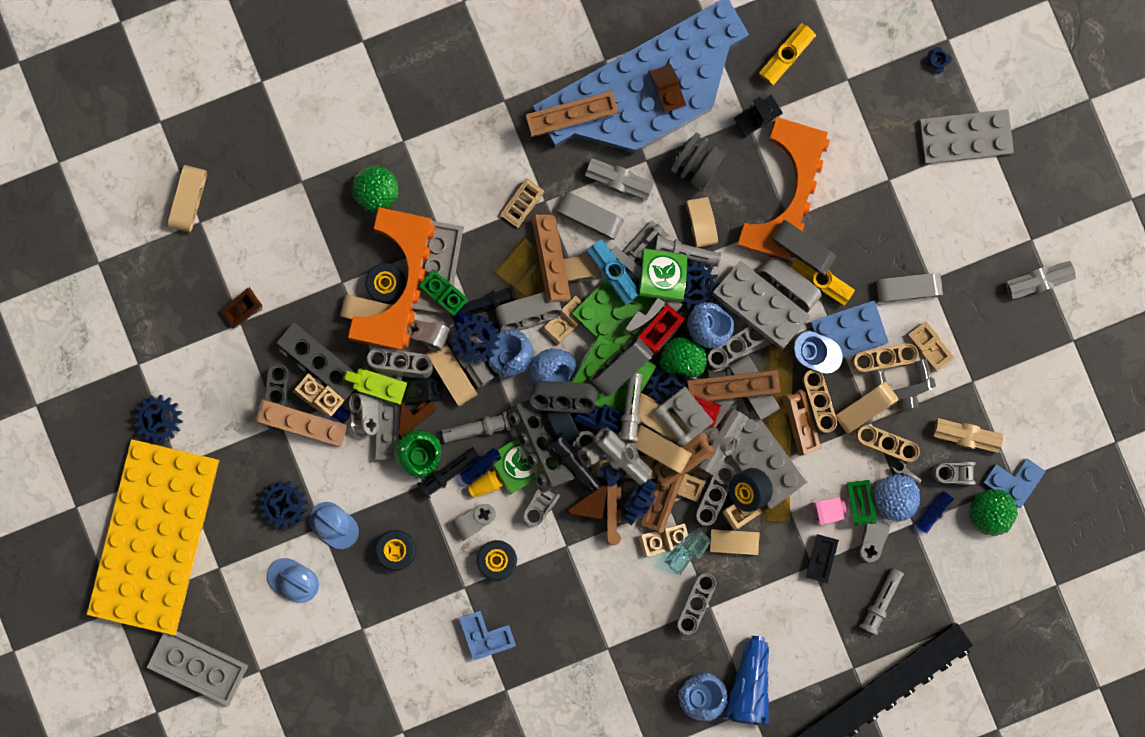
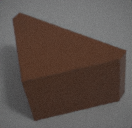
(592, 505)

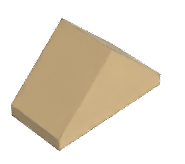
(737, 518)

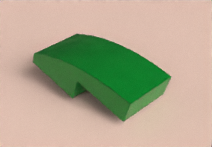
(443, 292)

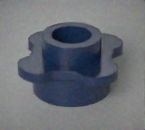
(944, 59)
(612, 479)

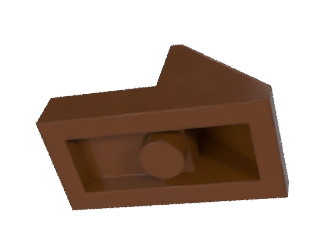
(668, 88)
(242, 308)
(409, 421)

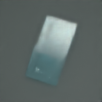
(691, 546)

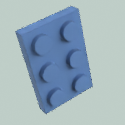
(853, 328)

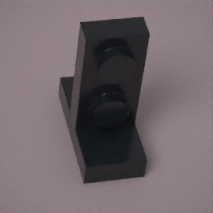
(758, 115)

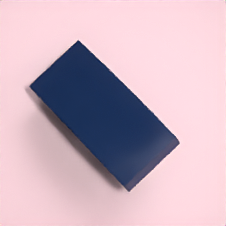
(601, 418)

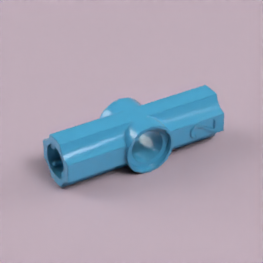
(622, 284)

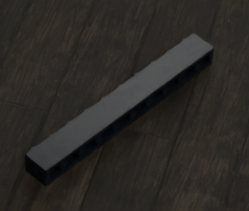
(891, 685)

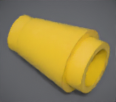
(485, 484)

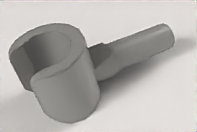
(906, 472)

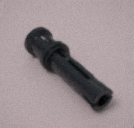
(491, 301)
(568, 455)
(440, 479)

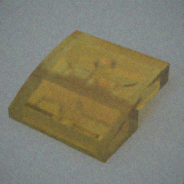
(523, 269)

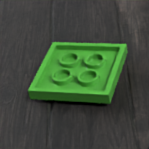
(608, 316)
(599, 352)

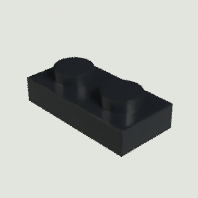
(822, 558)

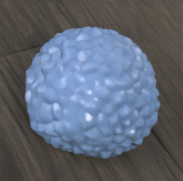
(710, 325)
(513, 355)
(552, 366)
(897, 497)
(703, 697)

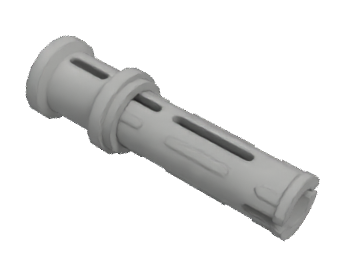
(692, 253)
(627, 419)
(485, 426)
(894, 576)

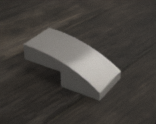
(641, 320)

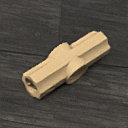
(968, 435)

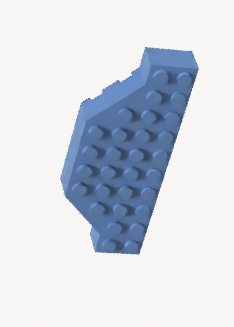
(698, 56)

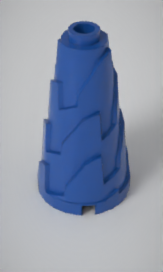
(749, 696)

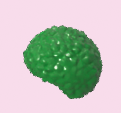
(375, 188)
(683, 357)
(418, 453)
(993, 512)

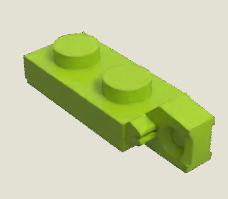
(377, 385)

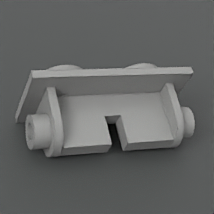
(644, 240)

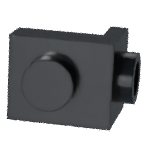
(423, 390)

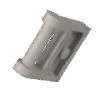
(689, 411)

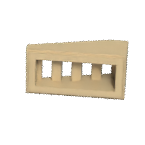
(521, 191)

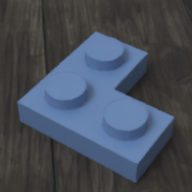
(1019, 485)
(483, 642)

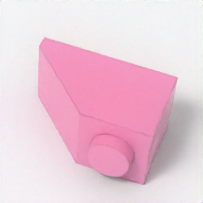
(828, 510)

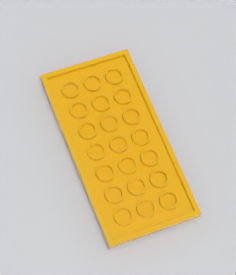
(153, 537)

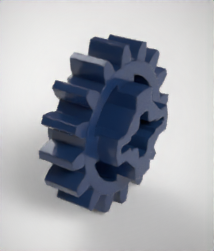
(703, 293)
(472, 348)
(657, 386)
(153, 427)
(639, 502)
(280, 515)

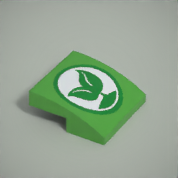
(663, 275)
(514, 468)

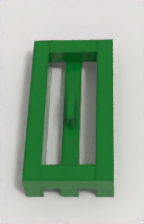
(863, 519)

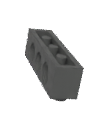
(296, 335)
(540, 433)

